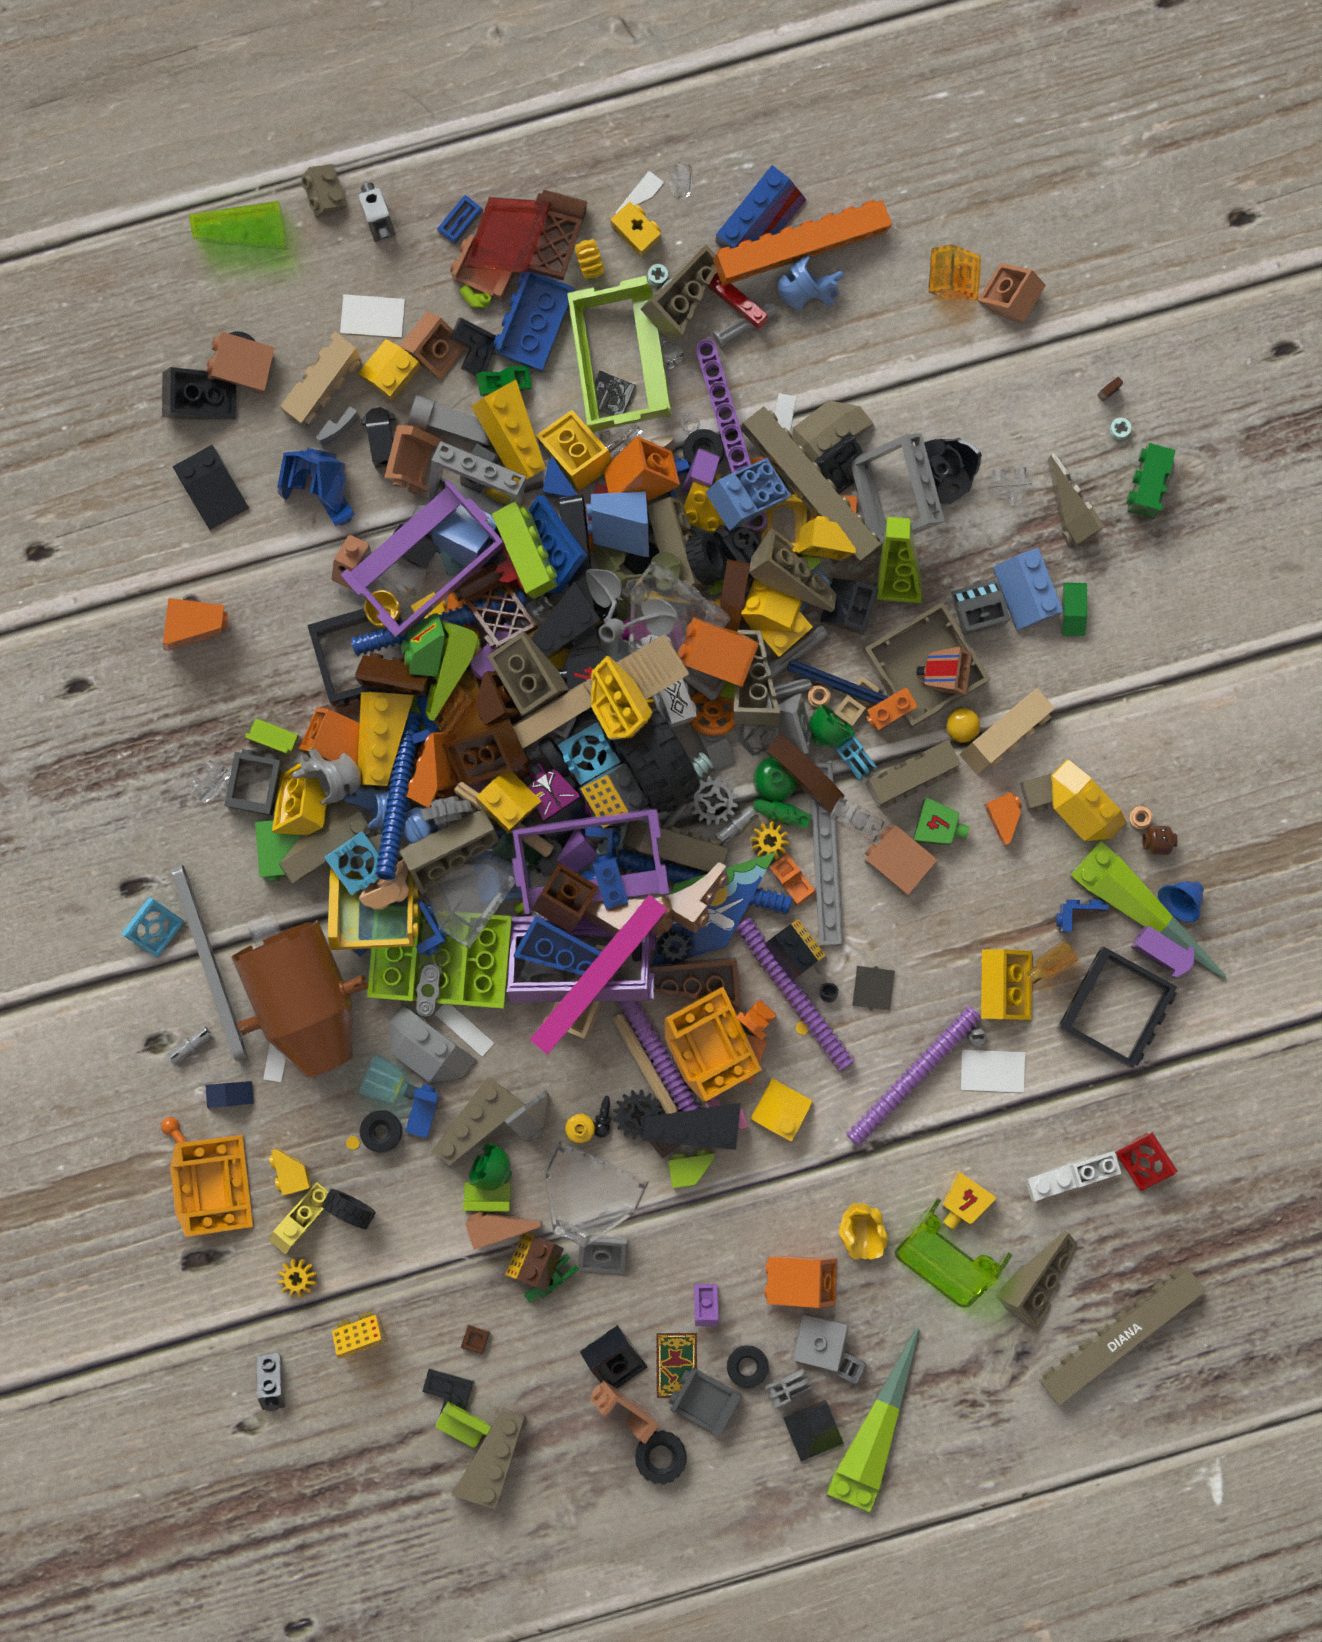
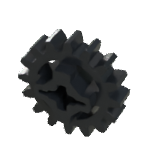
(622, 1118)

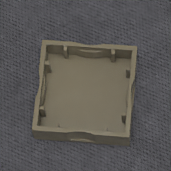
(903, 650)

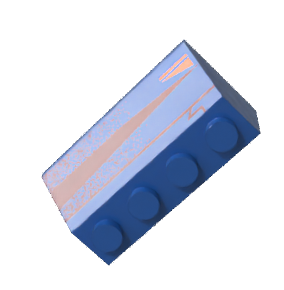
(763, 210)

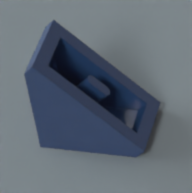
(229, 1094)

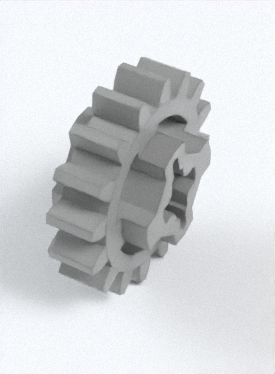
(725, 803)
(446, 810)

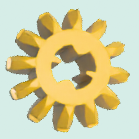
(589, 259)
(772, 834)
(290, 1282)

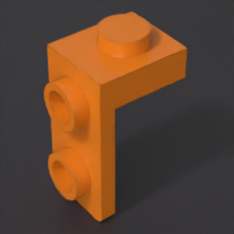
(891, 709)

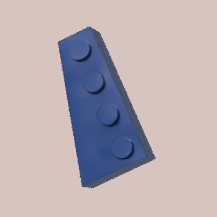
(555, 948)

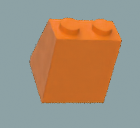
(642, 468)
(192, 622)
(717, 651)
(331, 735)
(801, 1281)

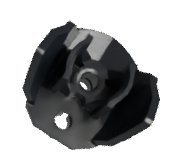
(960, 462)

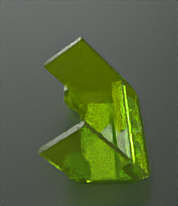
(945, 1264)

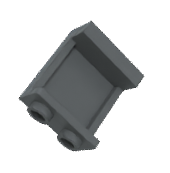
(704, 1401)

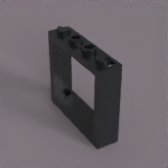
(331, 625)
(1156, 1017)

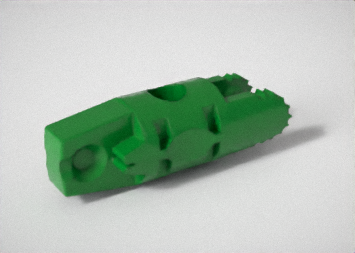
(783, 813)
(558, 1280)

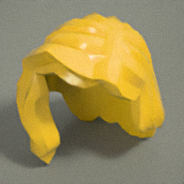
(863, 1232)

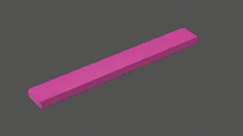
(598, 974)

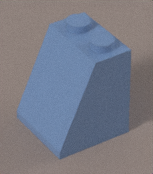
(619, 521)
(463, 537)

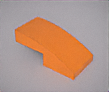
(792, 879)

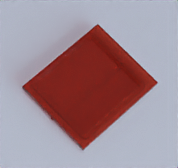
(507, 234)

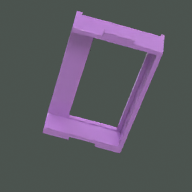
(408, 537)
(634, 884)
(558, 990)

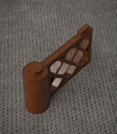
(566, 211)
(482, 587)

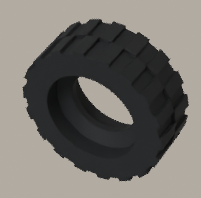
(706, 558)
(348, 1209)
(668, 1474)

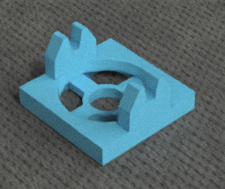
(585, 775)
(334, 857)
(154, 948)

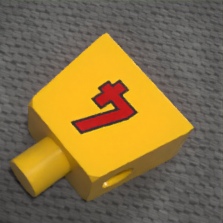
(965, 1201)

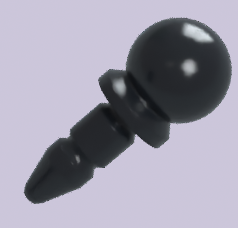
(602, 1125)

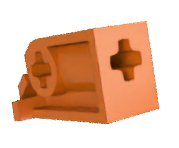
(757, 1019)

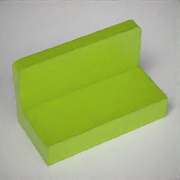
(272, 737)
(483, 1200)
(462, 1425)

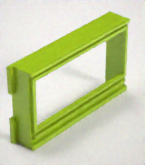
(649, 347)

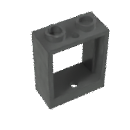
(268, 759)

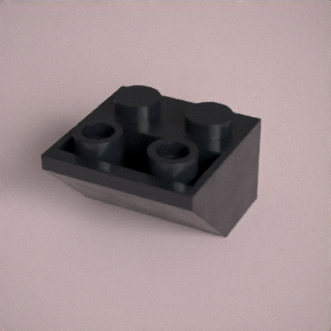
(852, 605)

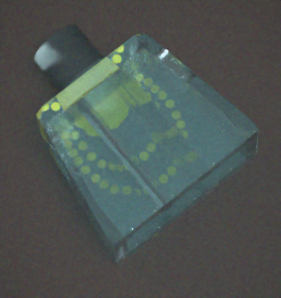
(385, 1081)

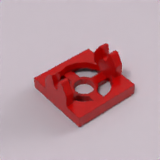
(509, 573)
(1142, 1181)

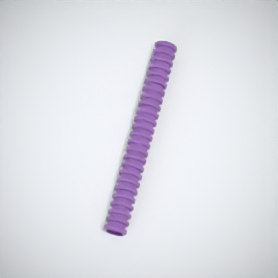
(795, 996)
(658, 1055)
(914, 1076)

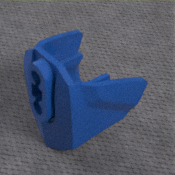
(326, 473)

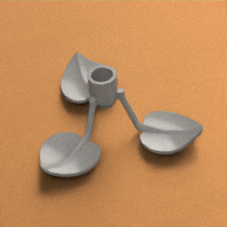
(605, 589)

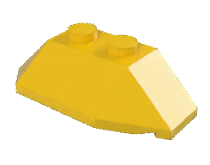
(617, 700)
(1084, 804)

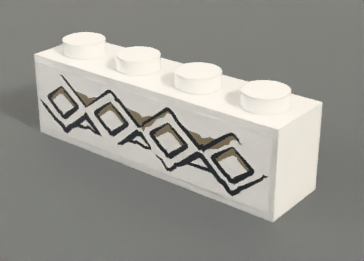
(676, 704)

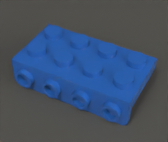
(533, 320)
(561, 546)

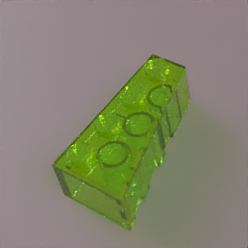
(243, 226)

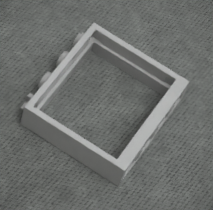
(478, 471)
(920, 477)

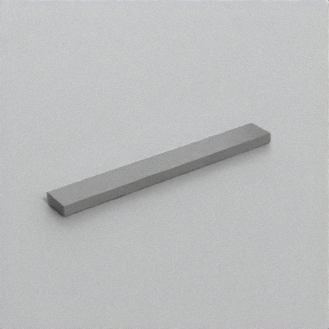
(826, 871)

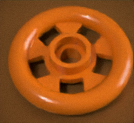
(713, 728)

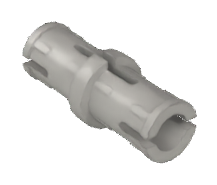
(737, 825)
(190, 1045)

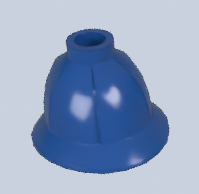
(1182, 900)

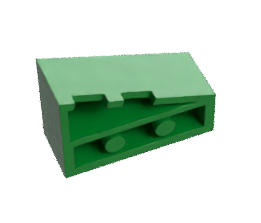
(1150, 480)

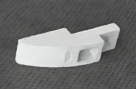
(1072, 1176)

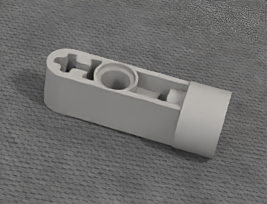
(430, 416)

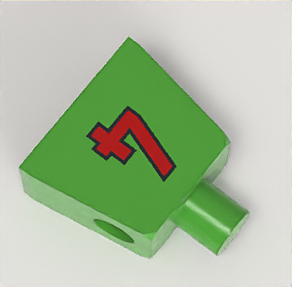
(938, 824)

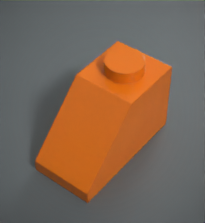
(1004, 815)

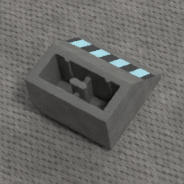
(980, 607)

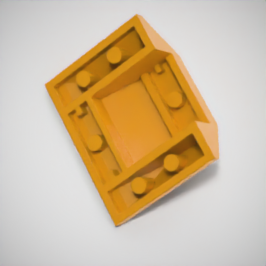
(710, 1045)
(211, 1185)

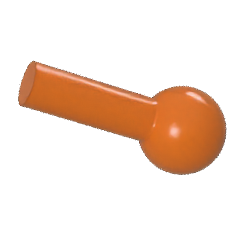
(171, 1126)

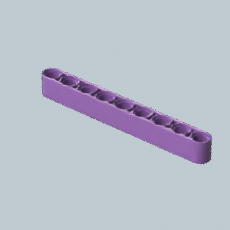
(725, 404)

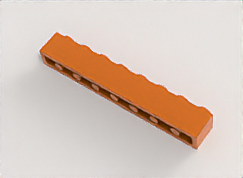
(809, 238)

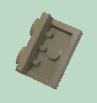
(323, 189)

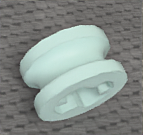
(651, 278)
(1117, 422)

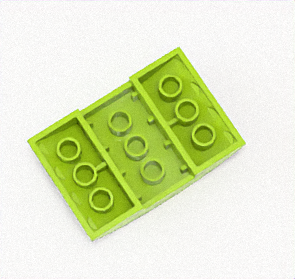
(468, 977)

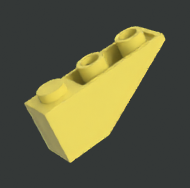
(299, 1219)

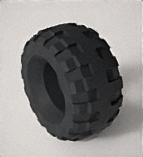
(659, 764)

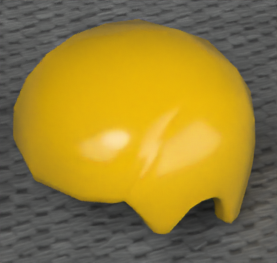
(388, 602)
(962, 724)

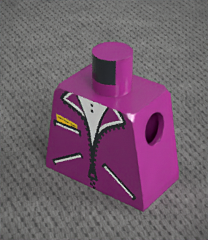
(552, 791)

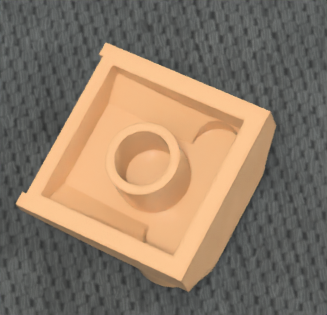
(383, 892)

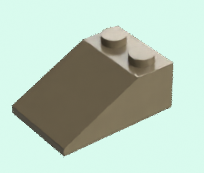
(527, 674)

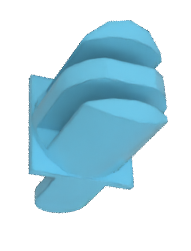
(854, 755)

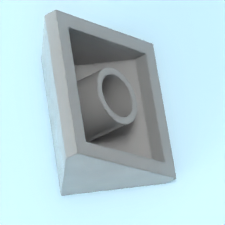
(795, 723)
(604, 1256)

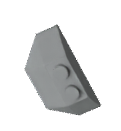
(426, 1048)

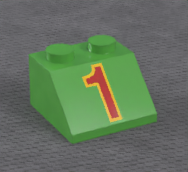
(424, 647)

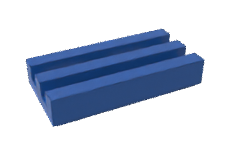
(448, 234)

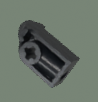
(379, 434)
(729, 543)

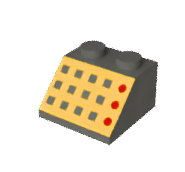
(613, 792)

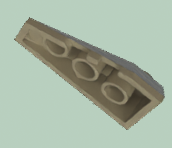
(1030, 1289)

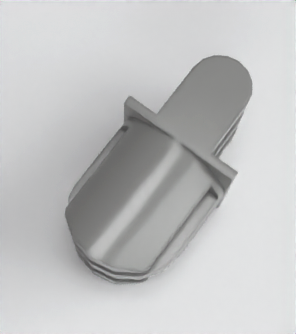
(788, 1388)

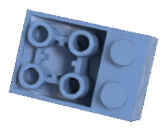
(747, 493)

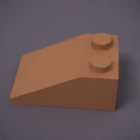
(494, 1227)

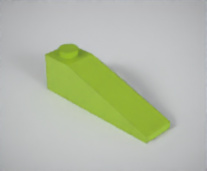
(455, 657)

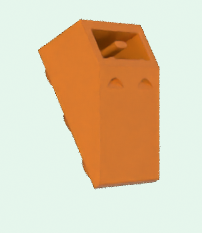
(434, 772)

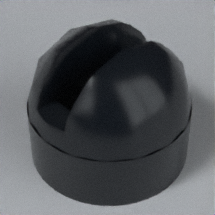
(827, 991)

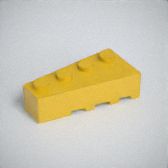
(510, 430)
(380, 734)

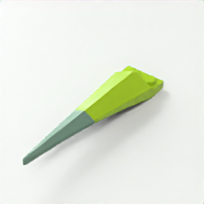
(1117, 885)
(863, 1464)

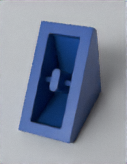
(556, 482)

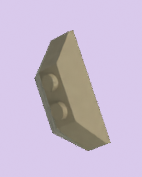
(829, 426)

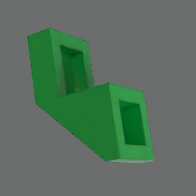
(492, 381)
(1074, 609)

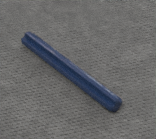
(835, 682)

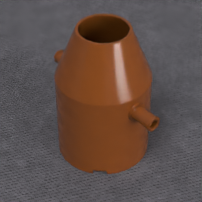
(300, 998)

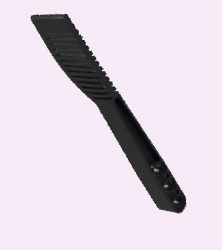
(574, 517)

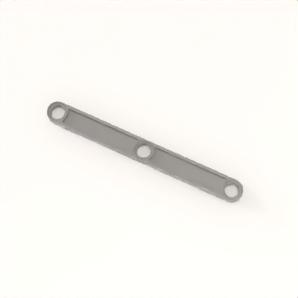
(209, 962)

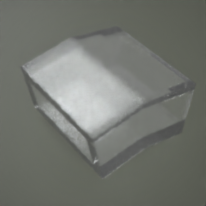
(263, 928)

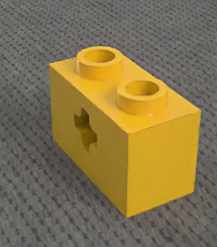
(638, 240)

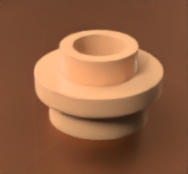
(819, 689)
(1147, 817)

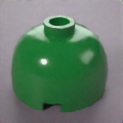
(828, 728)
(772, 782)
(491, 1169)

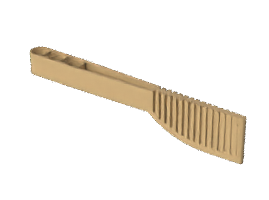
(651, 667)

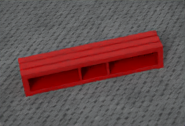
(739, 302)

